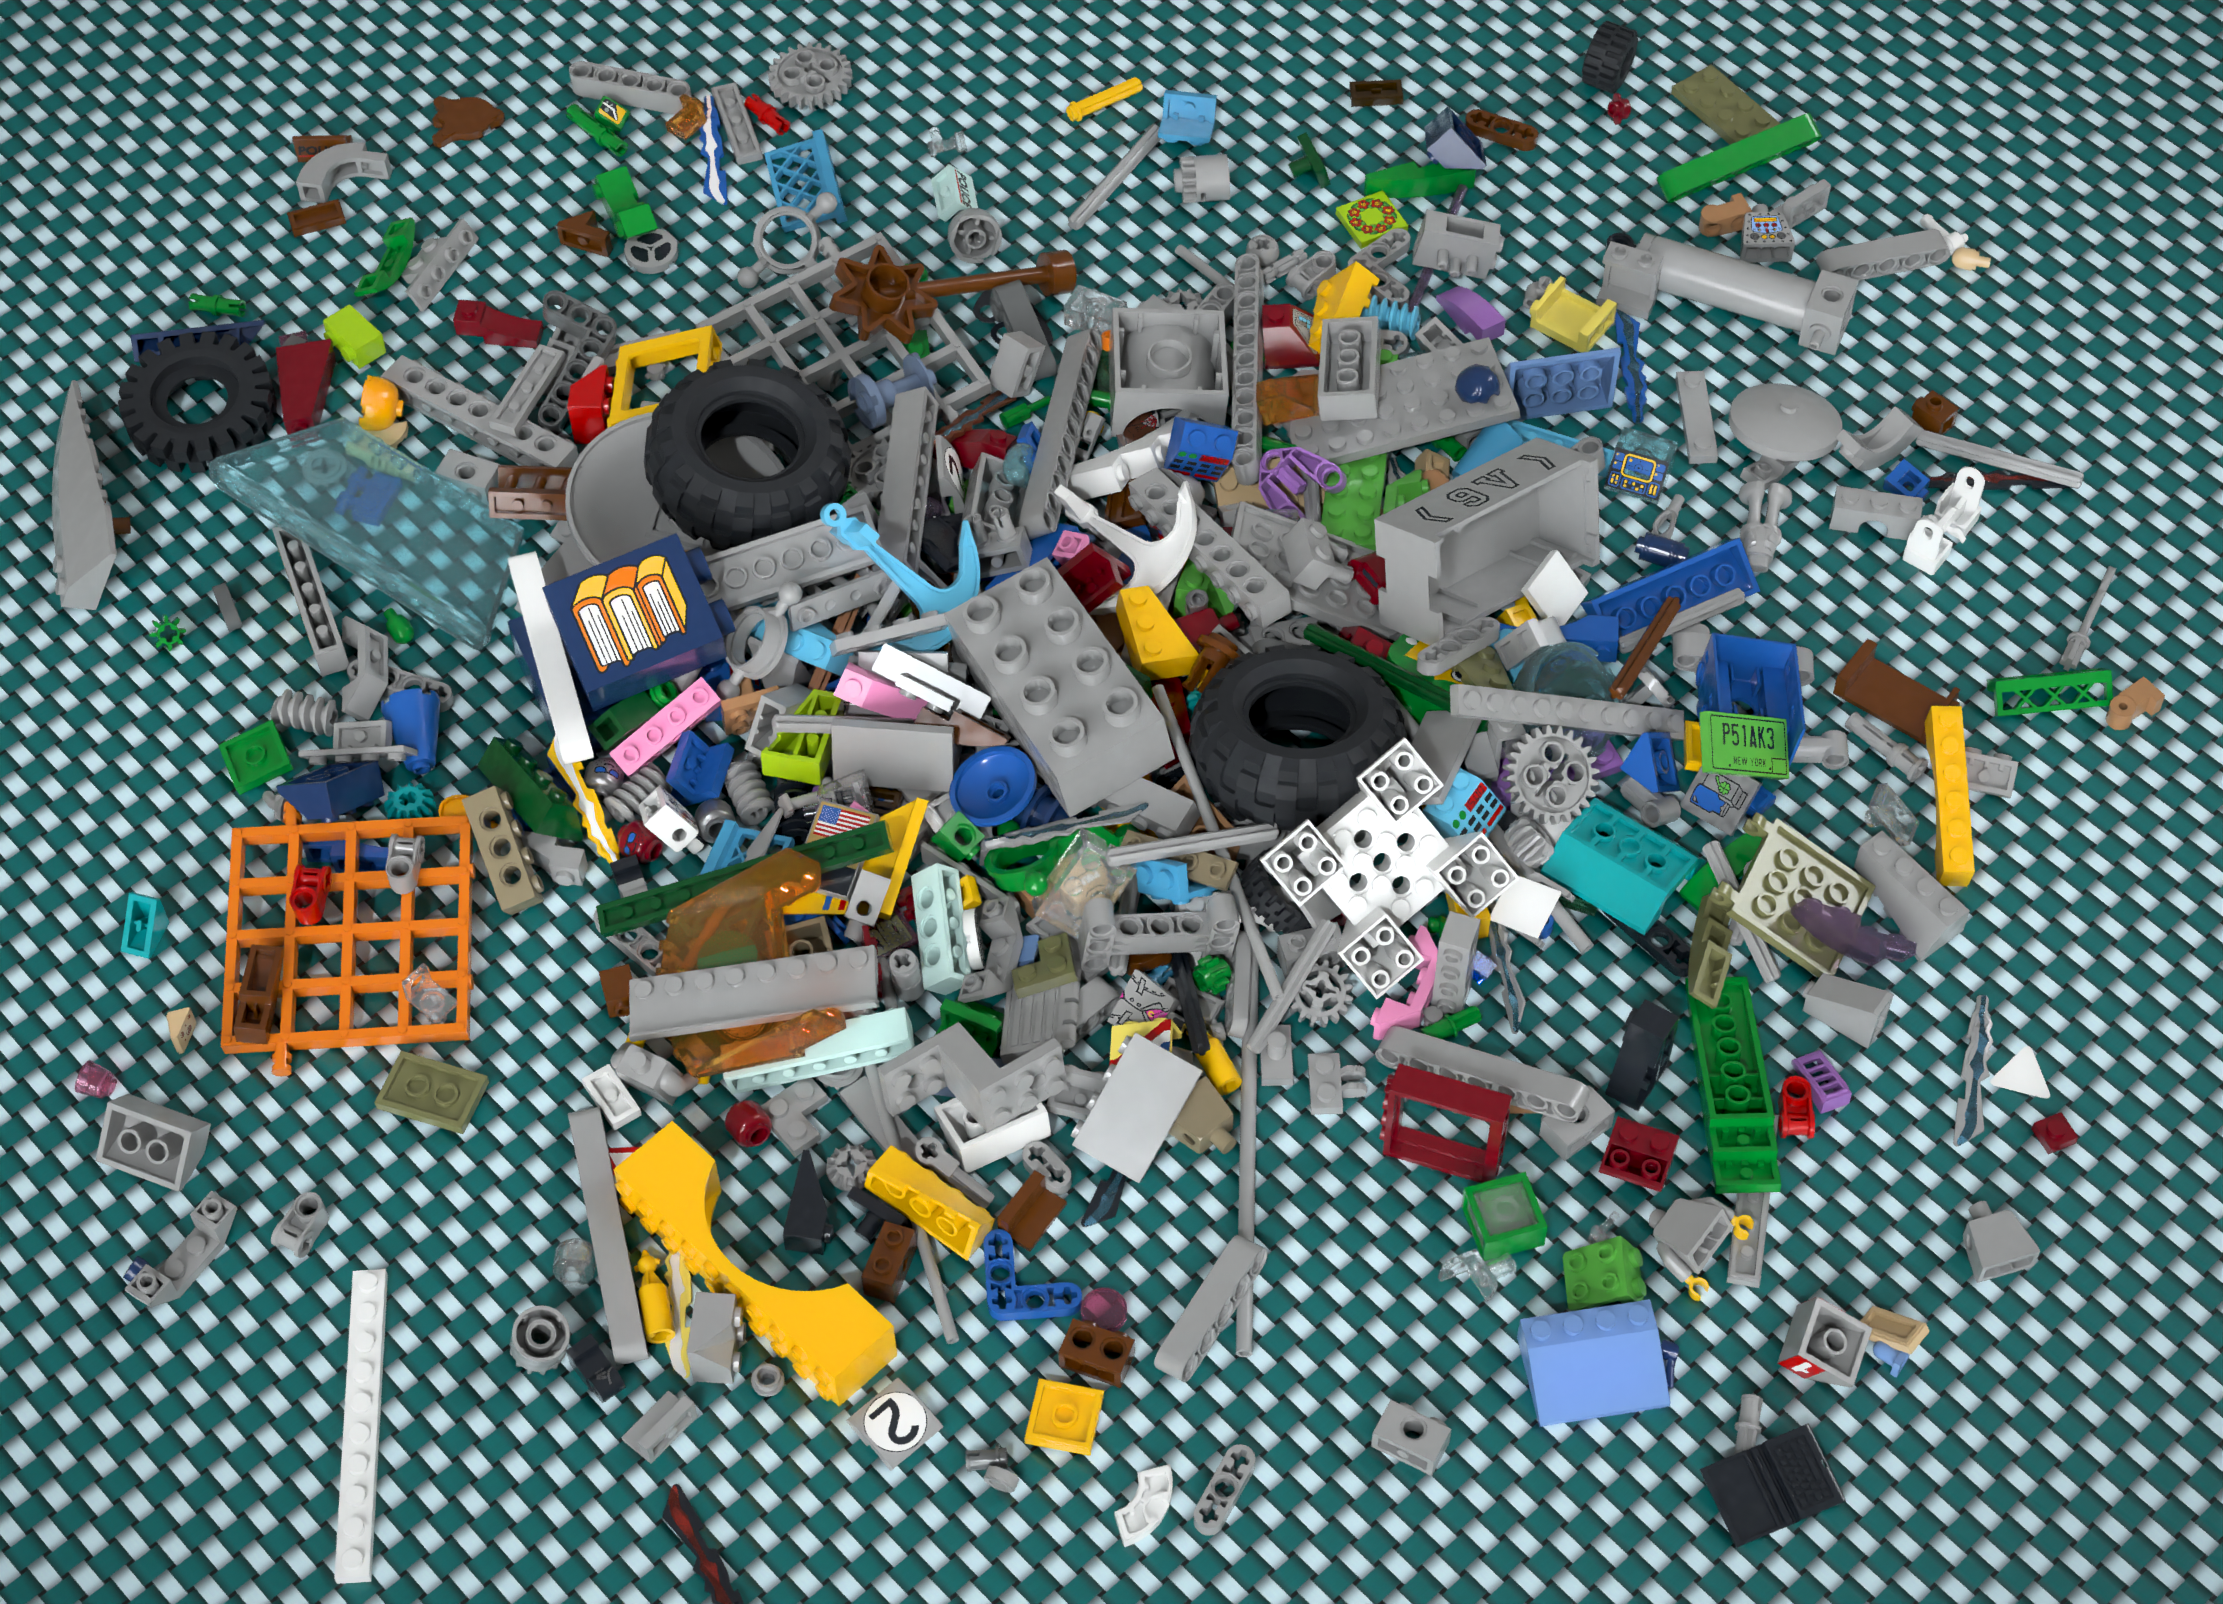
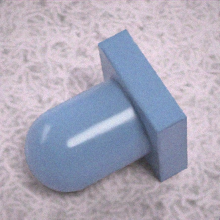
(1890, 1356)

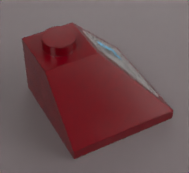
(1287, 337)

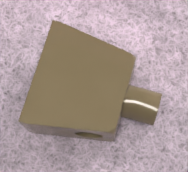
(1205, 1120)

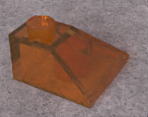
(1287, 398)

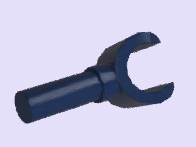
(1670, 1354)

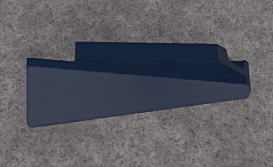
(242, 331)

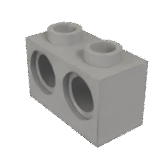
(1292, 944)

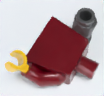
(1202, 620)

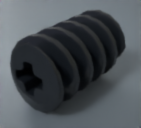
(796, 824)

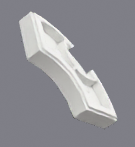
(1148, 1505)

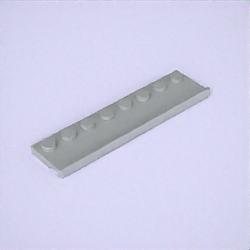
(752, 993)

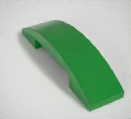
(399, 244)
(1738, 855)

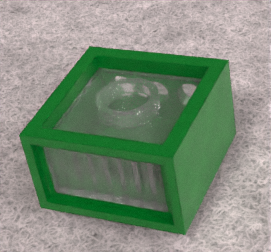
(1504, 1216)

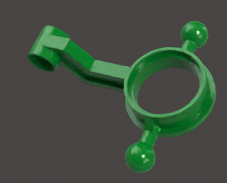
(1034, 876)

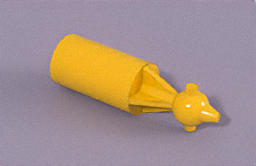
(1219, 1067)
(654, 1302)

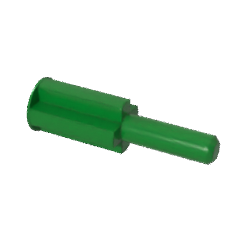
(1021, 412)

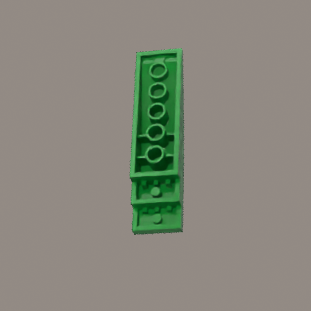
(1734, 1092)

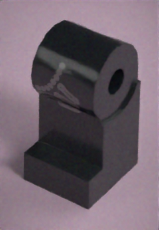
(595, 1369)

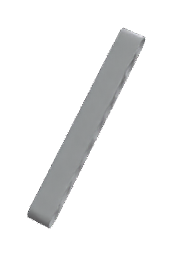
(608, 1237)

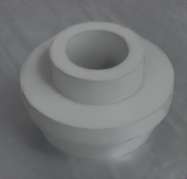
(767, 1371)

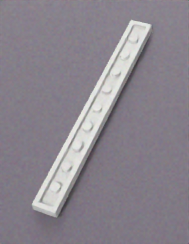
(361, 1427)

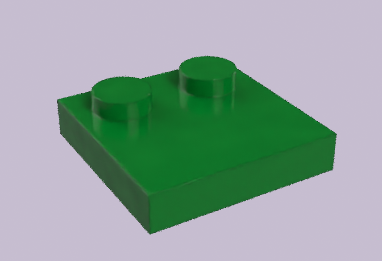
(256, 757)

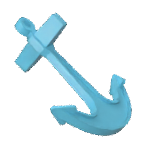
(924, 595)

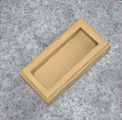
(1894, 1329)

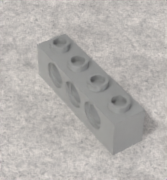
(1455, 962)

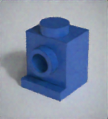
(1904, 475)

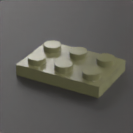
(432, 1092)

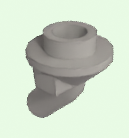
(276, 803)

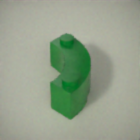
(621, 204)

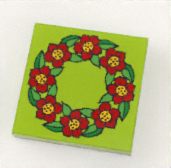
(1370, 218)

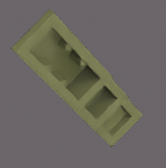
(1709, 953)

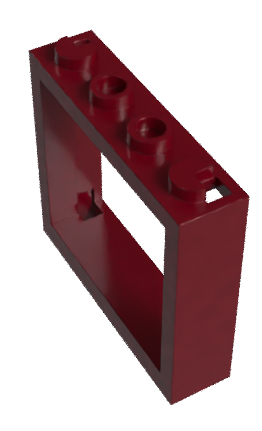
(1437, 1151)

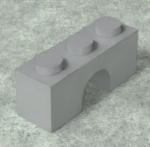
(1856, 506)

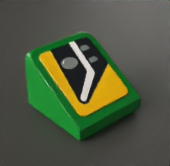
(611, 114)

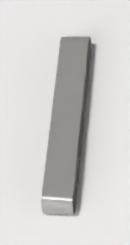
(1529, 1086)

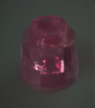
(95, 1080)

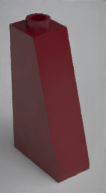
(304, 382)

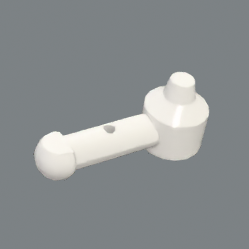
(1953, 240)

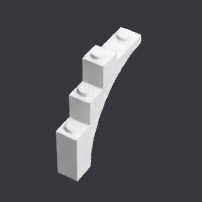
(1114, 469)

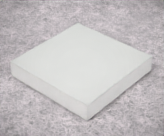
(1554, 589)

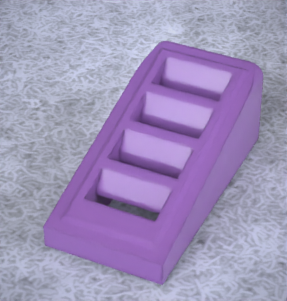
(1823, 1101)

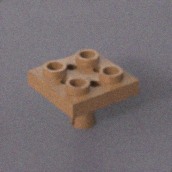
(740, 711)

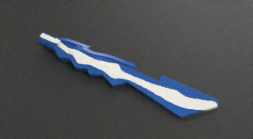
(715, 180)

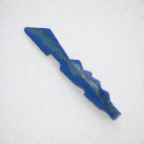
(1627, 333)

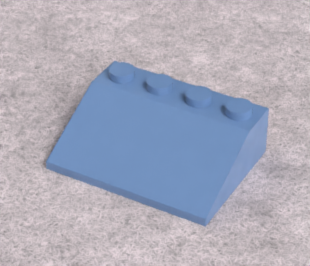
(1564, 383)
(1594, 1362)

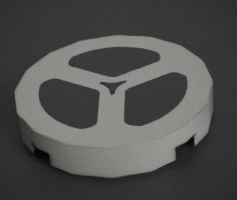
(651, 251)

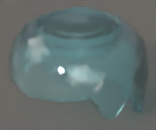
(1018, 464)

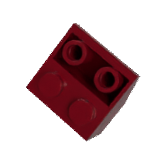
(1639, 1154)

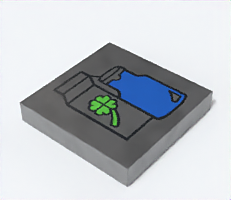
(1720, 799)

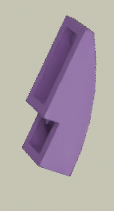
(1472, 313)

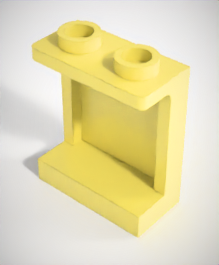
(1571, 317)

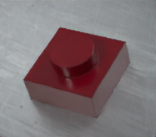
(2054, 1133)

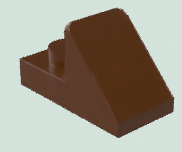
(584, 234)

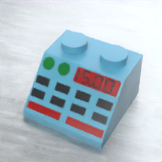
(1467, 808)

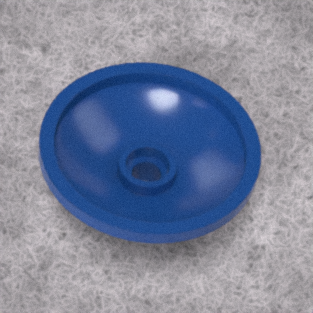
(987, 777)

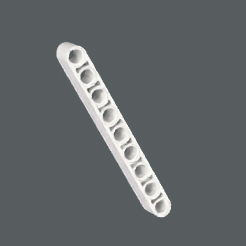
(550, 659)

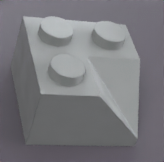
(715, 1338)

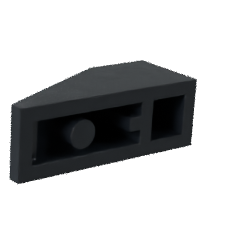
(807, 1219)

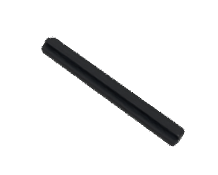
(1190, 1003)

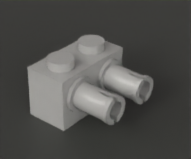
(1001, 550)
(1313, 556)

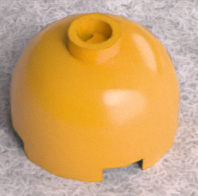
(379, 404)

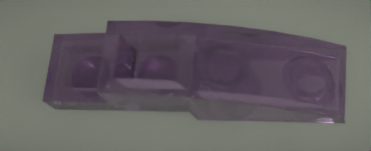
(1842, 932)

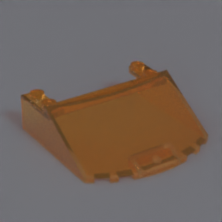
(741, 925)

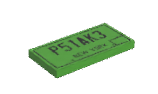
(1744, 745)

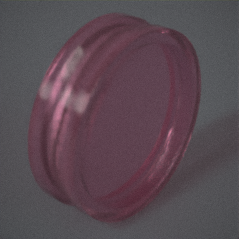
(1105, 1308)

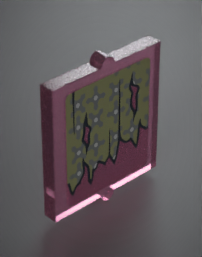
(892, 934)

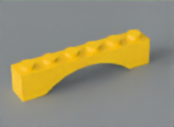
(1953, 822)

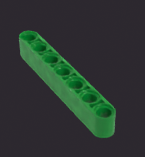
(1738, 157)

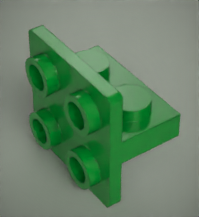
(978, 1020)

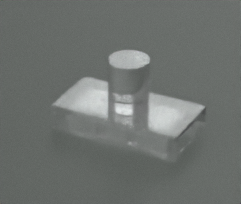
(1892, 813)

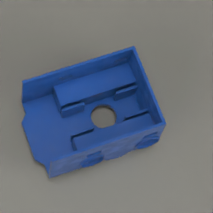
(1754, 674)

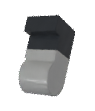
(628, 876)

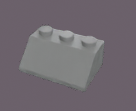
(151, 1141)

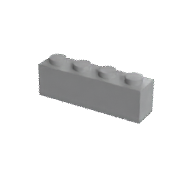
(1911, 895)

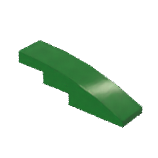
(1410, 181)

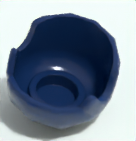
(1477, 384)

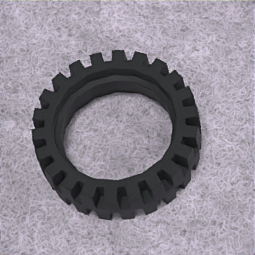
(1268, 902)

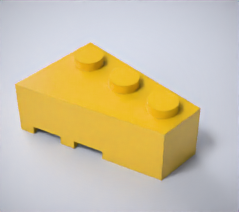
(1152, 636)

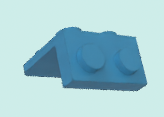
(1187, 117)
(1168, 881)

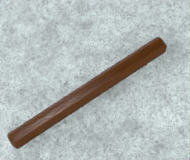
(1644, 648)

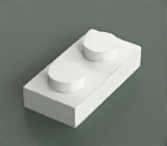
(611, 1096)

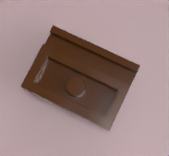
(1120, 510)

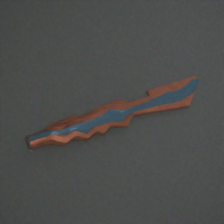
(971, 417)

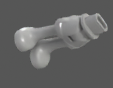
(1758, 538)

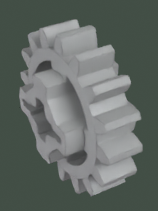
(1330, 995)

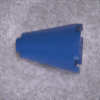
(415, 725)

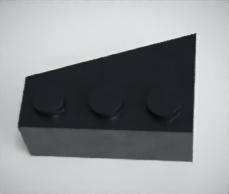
(1643, 1054)

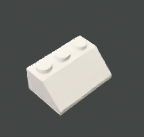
(975, 1146)

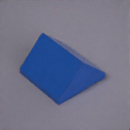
(1653, 763)

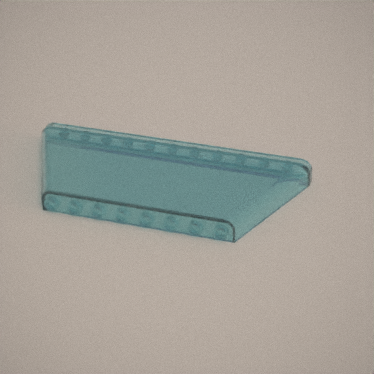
(381, 521)

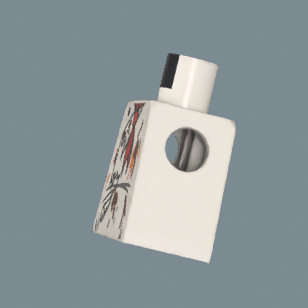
(670, 821)

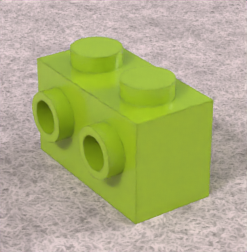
(354, 336)

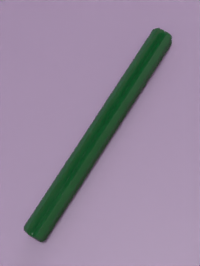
(1386, 669)

